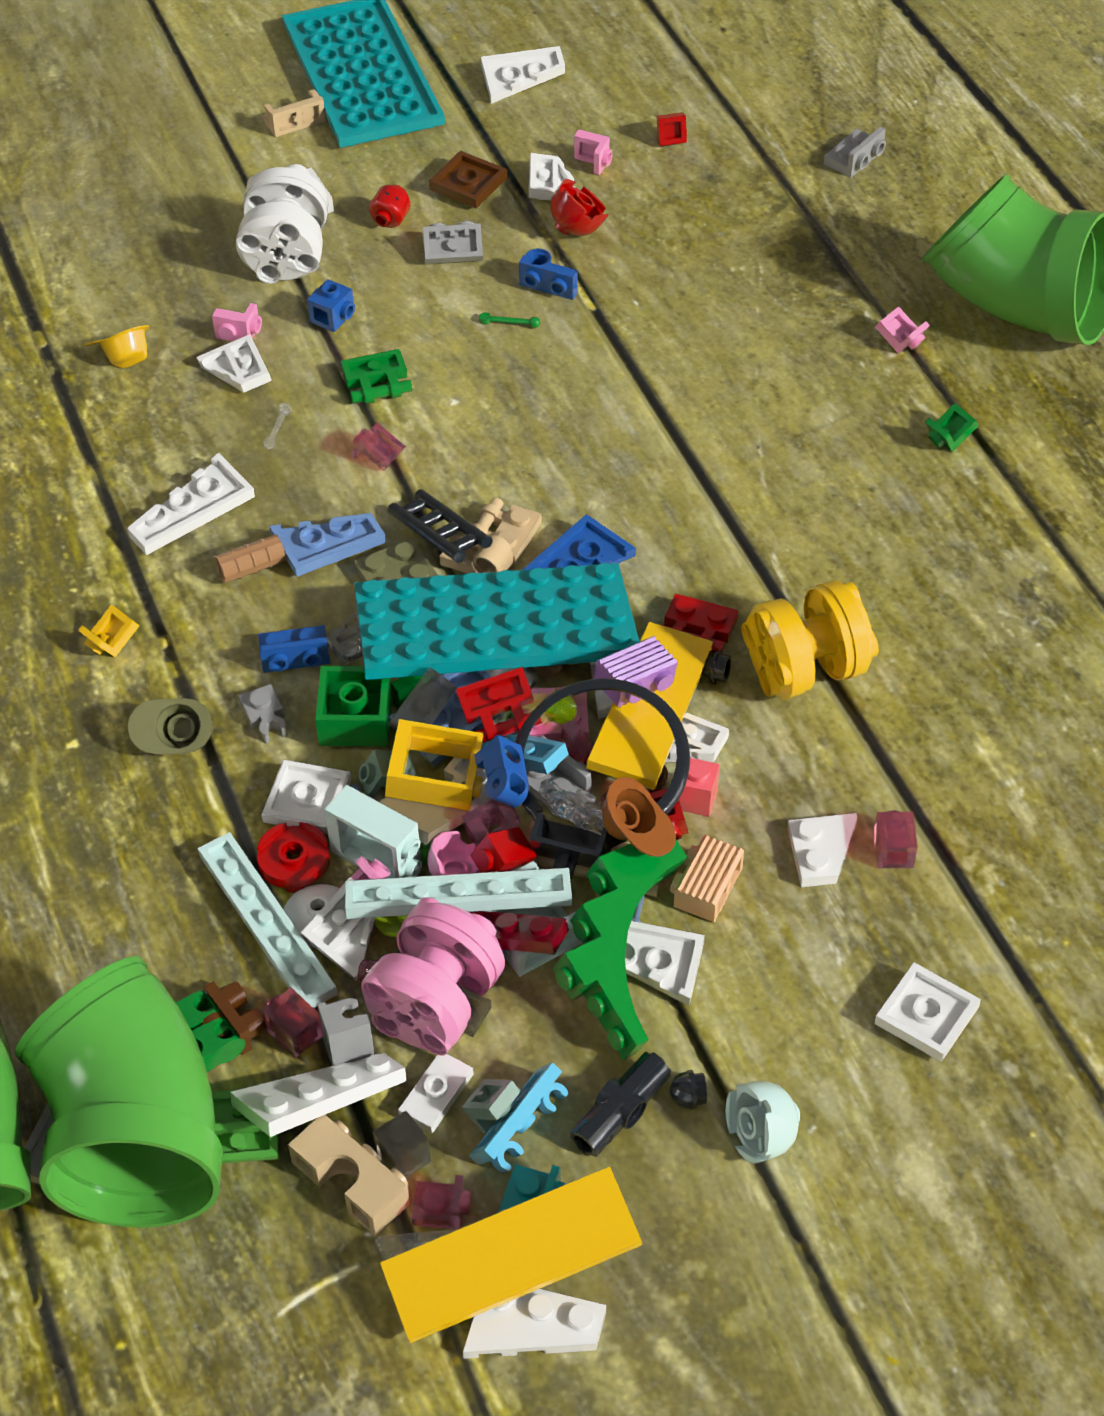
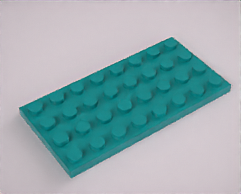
(362, 71)
(493, 620)

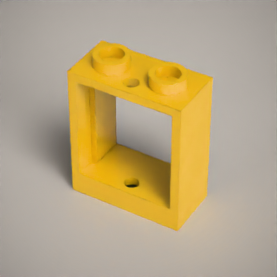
(440, 741)

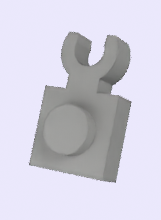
(263, 710)

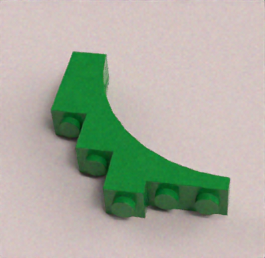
(602, 925)

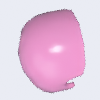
(450, 855)

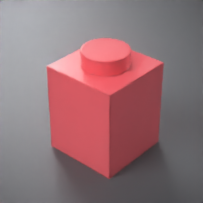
(700, 787)

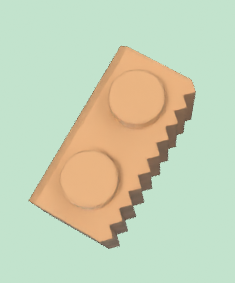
(708, 878)

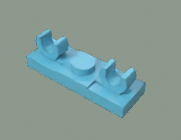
(520, 1117)

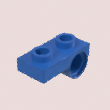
(542, 275)

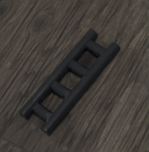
(439, 537)

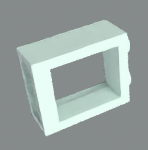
(371, 831)

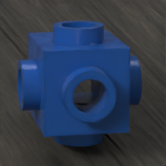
(331, 305)

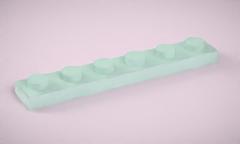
(464, 891)
(267, 920)

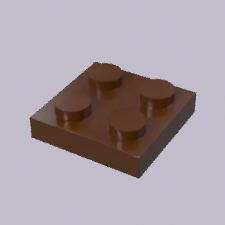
(468, 179)

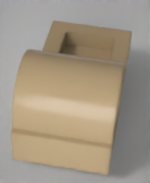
(480, 559)

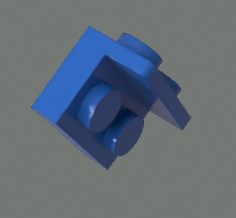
(293, 649)

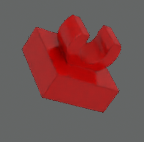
(671, 129)

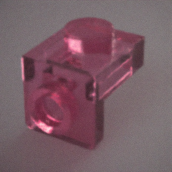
(576, 742)

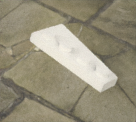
(198, 502)
(309, 1095)

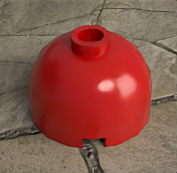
(576, 210)

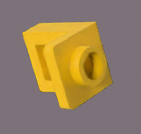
(110, 632)

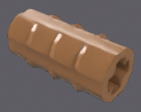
(250, 558)

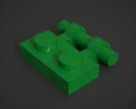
(376, 369)

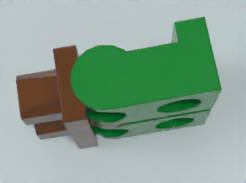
(217, 1025)

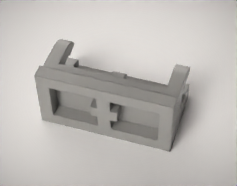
(345, 1037)

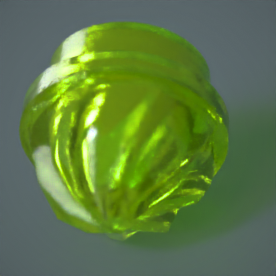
(562, 711)

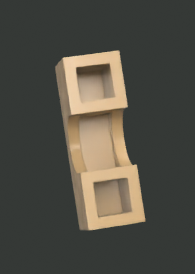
(330, 1150)

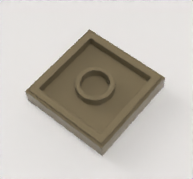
(430, 818)

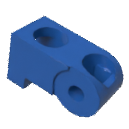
(504, 771)

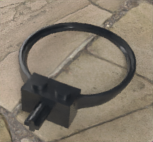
(576, 845)

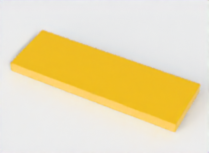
(636, 735)
(510, 1254)

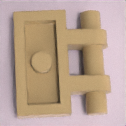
(515, 526)

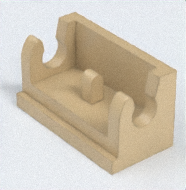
(295, 115)

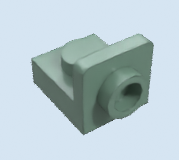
(490, 1102)

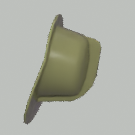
(170, 726)

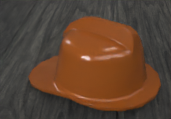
(635, 817)

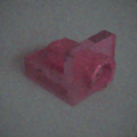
(378, 446)
(441, 1204)

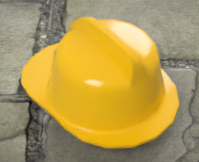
(125, 347)

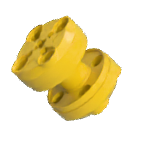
(832, 632)

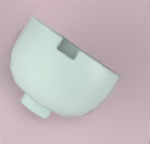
(762, 1119)

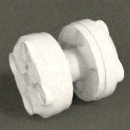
(282, 223)

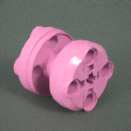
(417, 991)

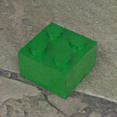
(352, 708)

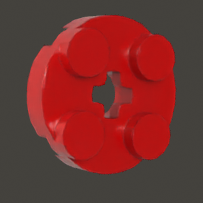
(294, 873)

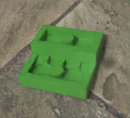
(239, 1136)

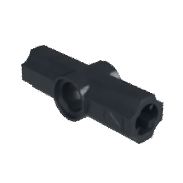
(620, 1104)

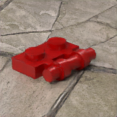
(701, 619)
(496, 696)

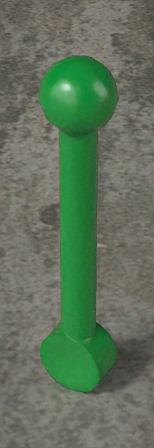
(486, 318)

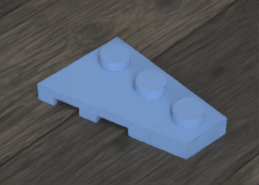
(323, 544)

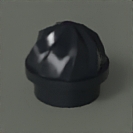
(689, 1089)

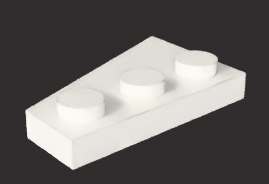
(664, 958)
(536, 1323)

